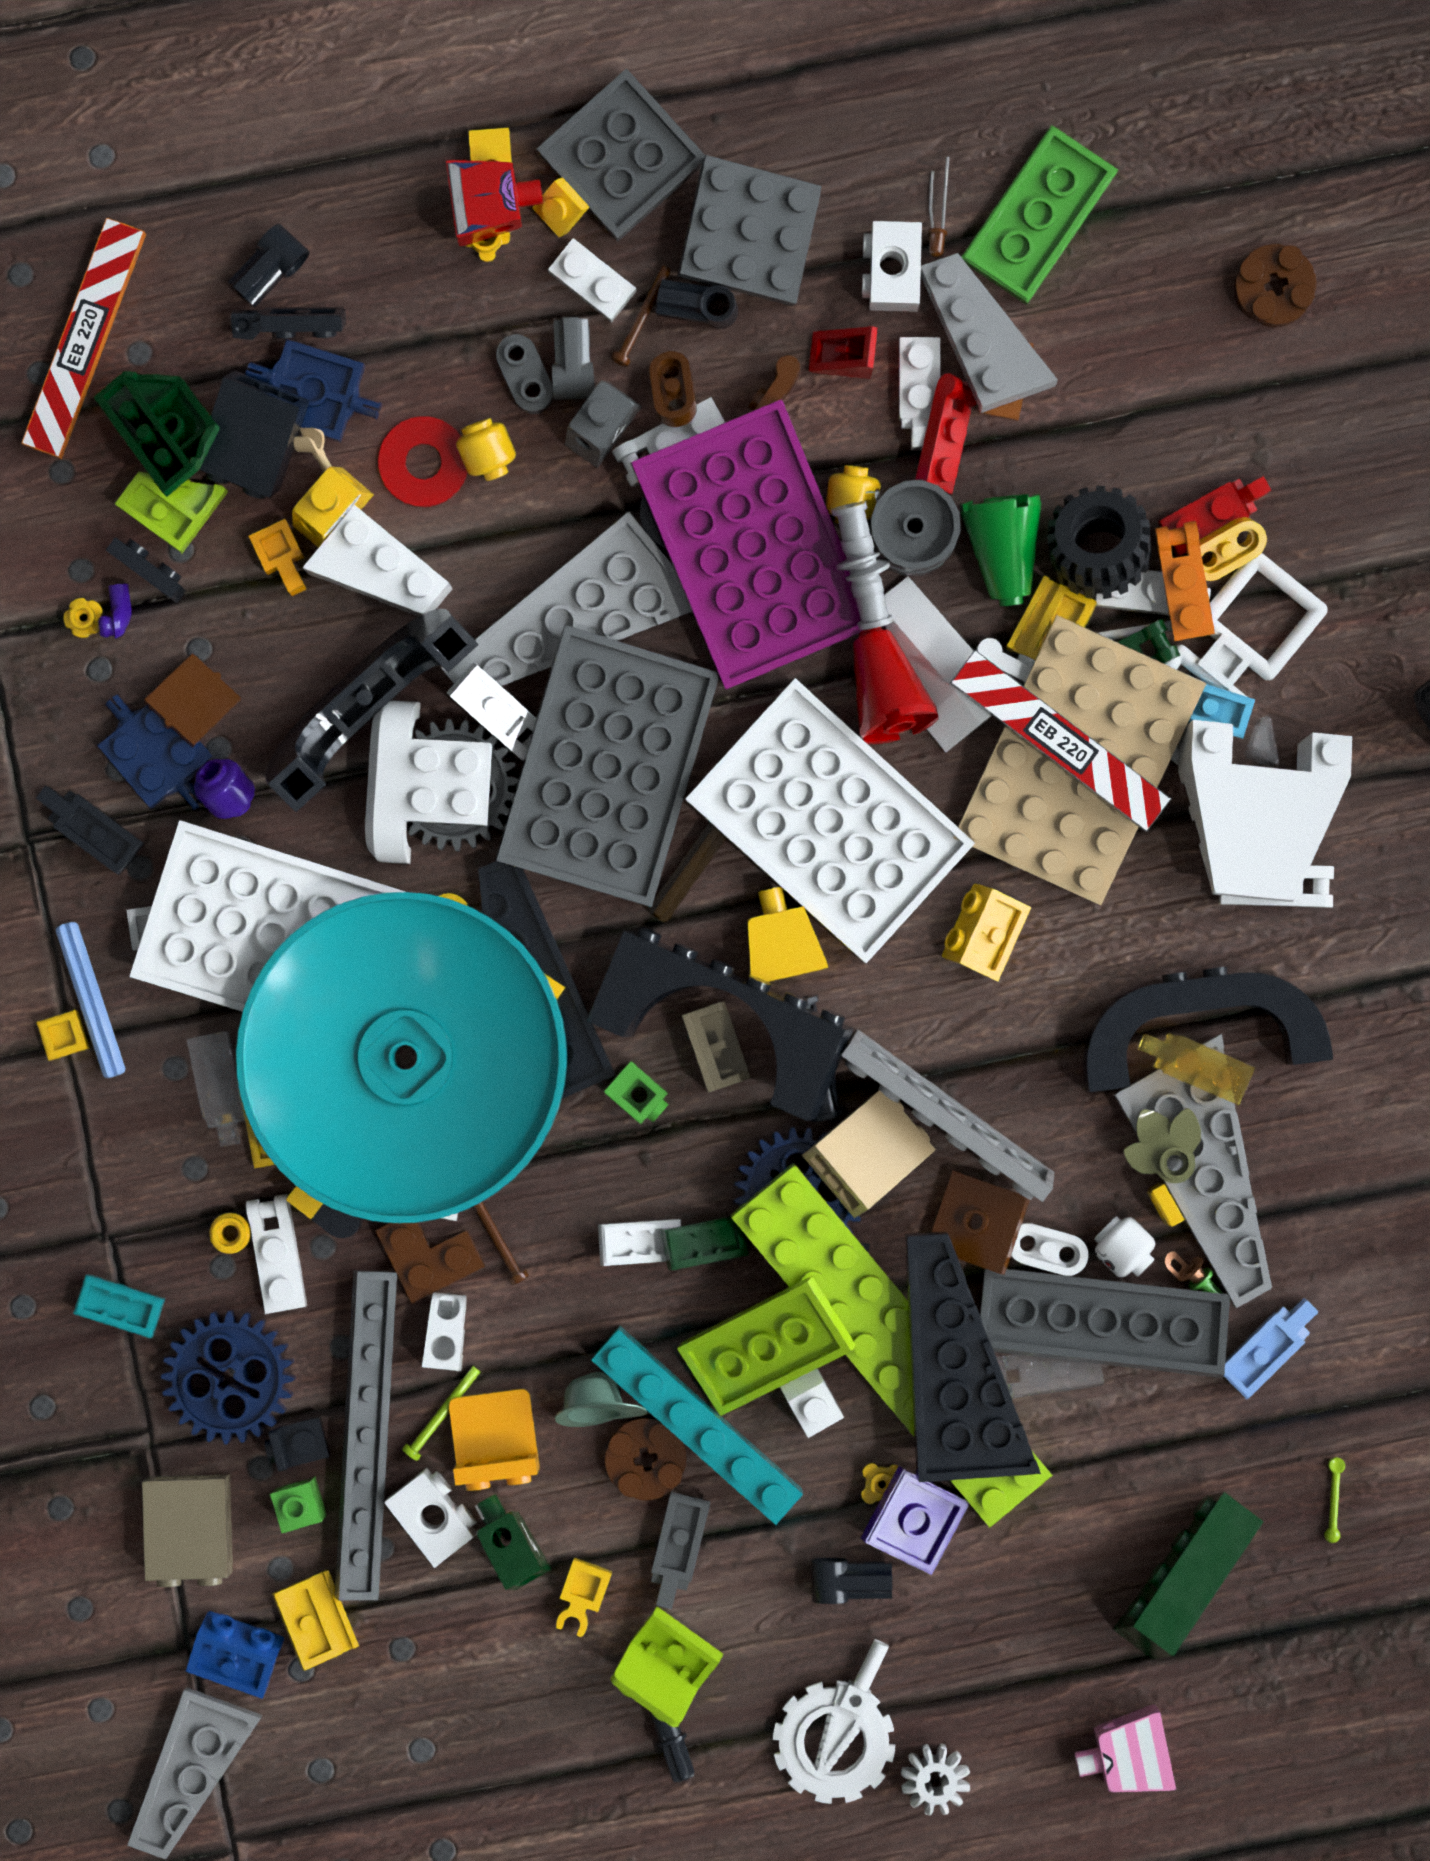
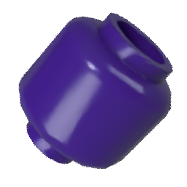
(224, 788)

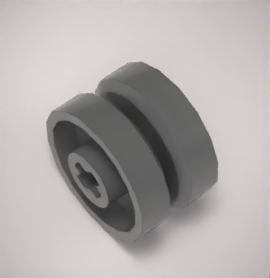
(939, 530)

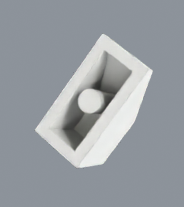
(812, 1402)

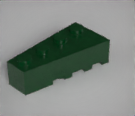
(1188, 1576)

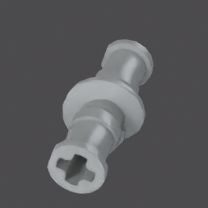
(862, 565)

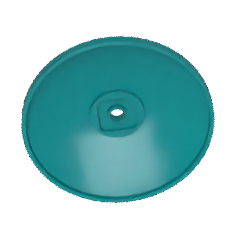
(325, 1073)

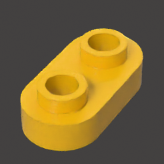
(1225, 550)

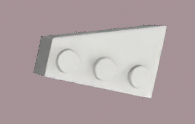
(377, 565)

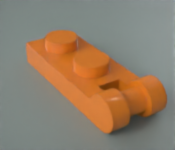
(1184, 582)

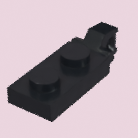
(286, 321)
(91, 829)

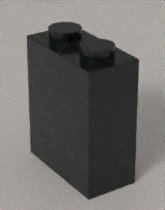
(253, 435)

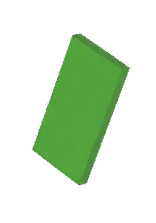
(1039, 215)

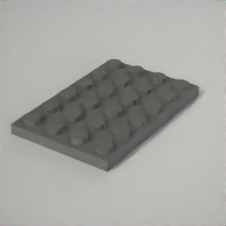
(607, 766)

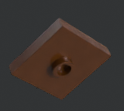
(981, 1221)

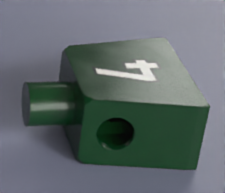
(522, 1558)

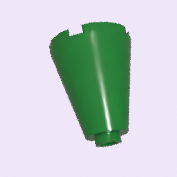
(1004, 543)

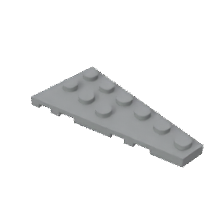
(606, 589)
(1218, 1194)

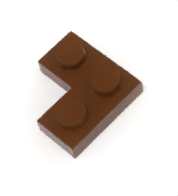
(427, 1268)

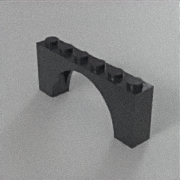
(804, 1040)

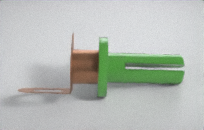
(1198, 1277)

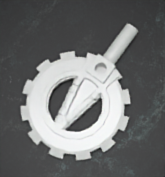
(848, 1709)

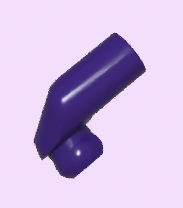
(120, 612)

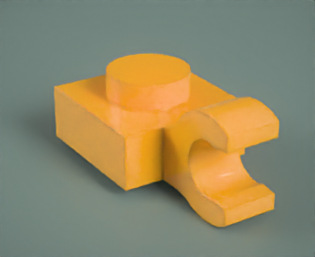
(278, 552)

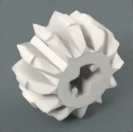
(949, 1784)

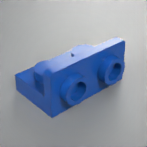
(234, 1654)

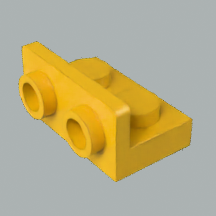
(985, 931)

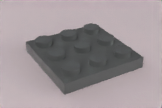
(622, 154)
(749, 230)

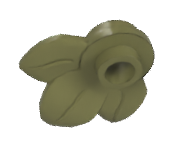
(1163, 1139)

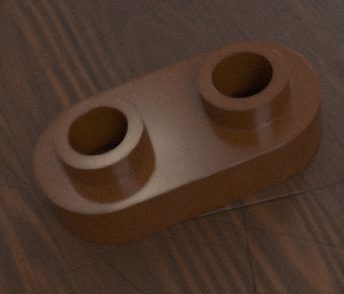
(673, 392)

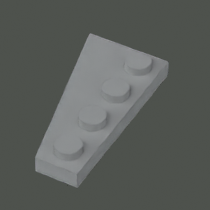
(984, 339)
(192, 1761)

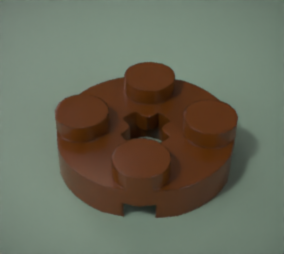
(1285, 264)
(632, 1478)

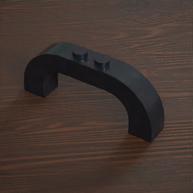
(301, 757)
(1298, 1018)

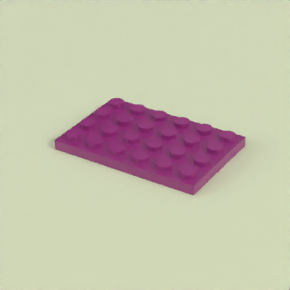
(751, 543)

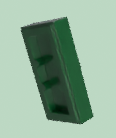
(703, 1243)

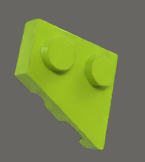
(173, 517)

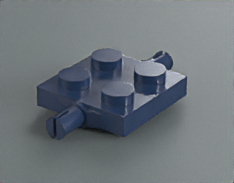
(325, 380)
(151, 756)

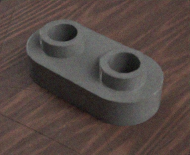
(525, 373)

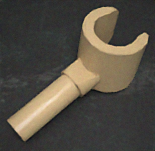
(313, 442)

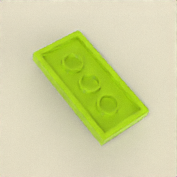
(766, 1346)

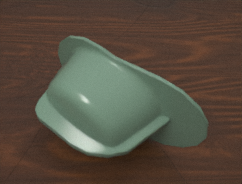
(594, 1401)

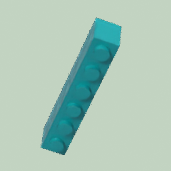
(697, 1425)

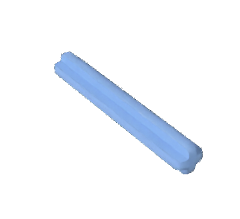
(90, 999)

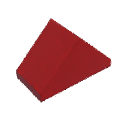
(844, 352)

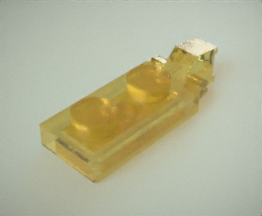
(1199, 1066)

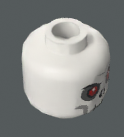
(1125, 1247)

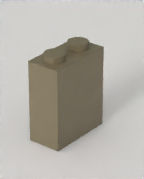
(187, 1529)

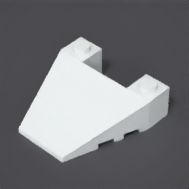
(1260, 821)

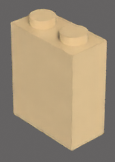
(869, 1152)

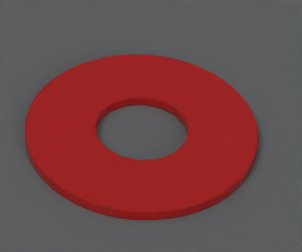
(393, 462)

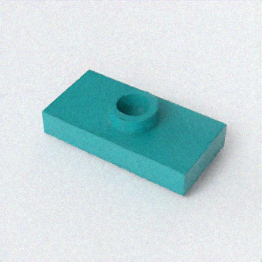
(119, 1306)

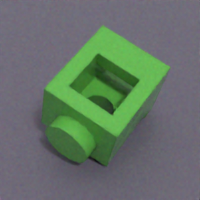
(621, 1093)

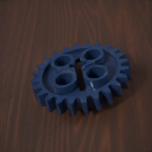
(775, 1159)
(210, 1409)

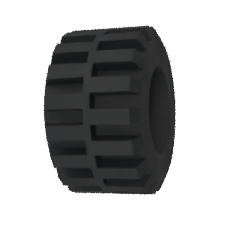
(1099, 513)

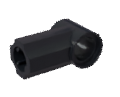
(275, 257)
(692, 302)
(839, 1580)

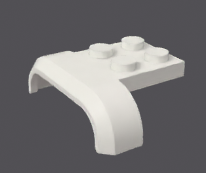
(420, 782)

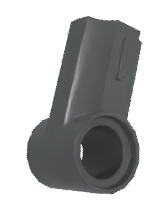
(572, 368)

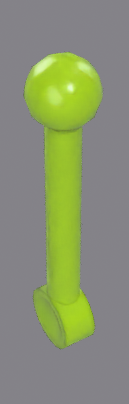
(1336, 1466)

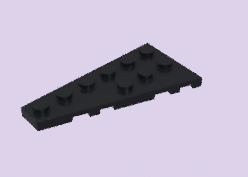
(959, 1393)

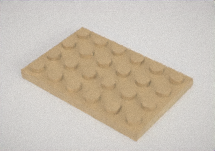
(1040, 814)

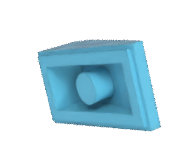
(1224, 707)

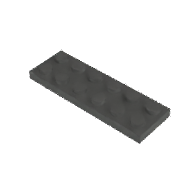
(1106, 1322)

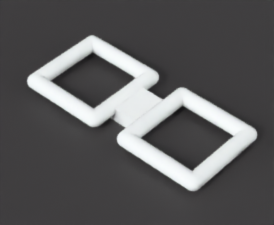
(1229, 654)

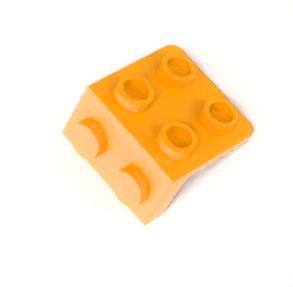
(493, 1439)

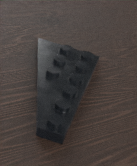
(512, 904)

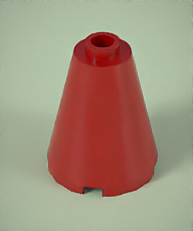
(888, 690)

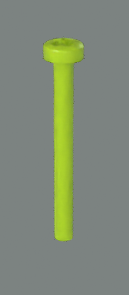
(413, 1450)

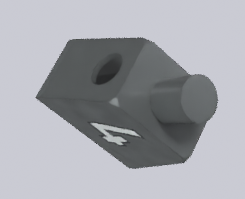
(600, 423)

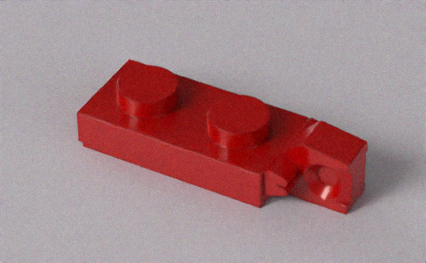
(1217, 508)

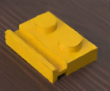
(1047, 602)
(315, 1620)

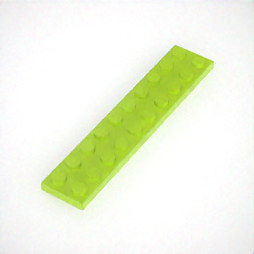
(808, 1239)

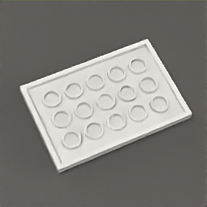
(830, 821)
(228, 910)

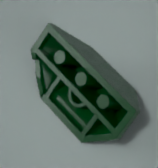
(160, 424)

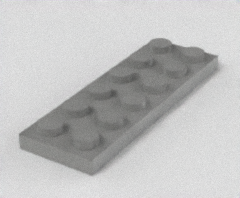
(935, 1106)

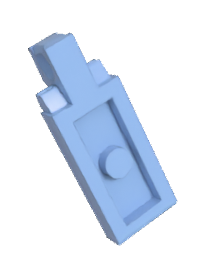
(1268, 1348)

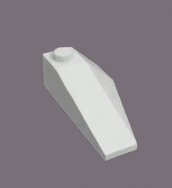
(936, 656)

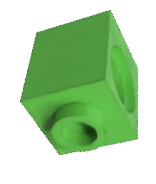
(298, 1504)

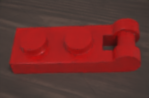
(946, 432)

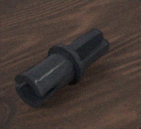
(674, 1750)

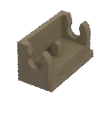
(716, 1046)

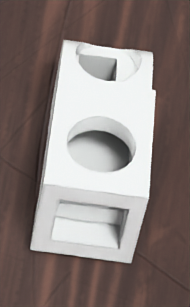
(445, 1332)

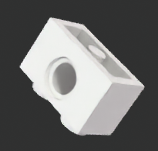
(901, 243)
(438, 1540)

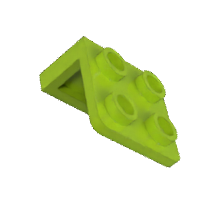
(665, 1667)

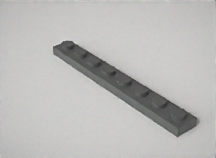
(365, 1435)

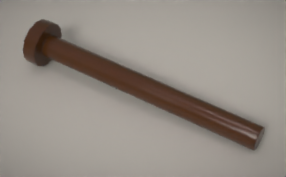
(621, 357)
(517, 1275)

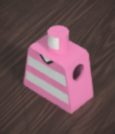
(1130, 1753)

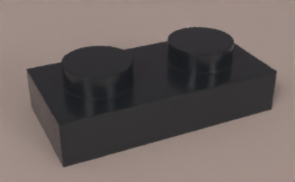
(134, 557)

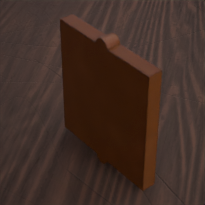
(192, 700)

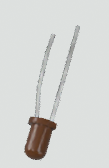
(937, 235)

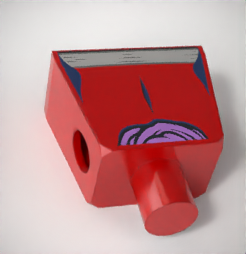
(488, 198)

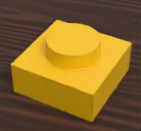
(561, 207)

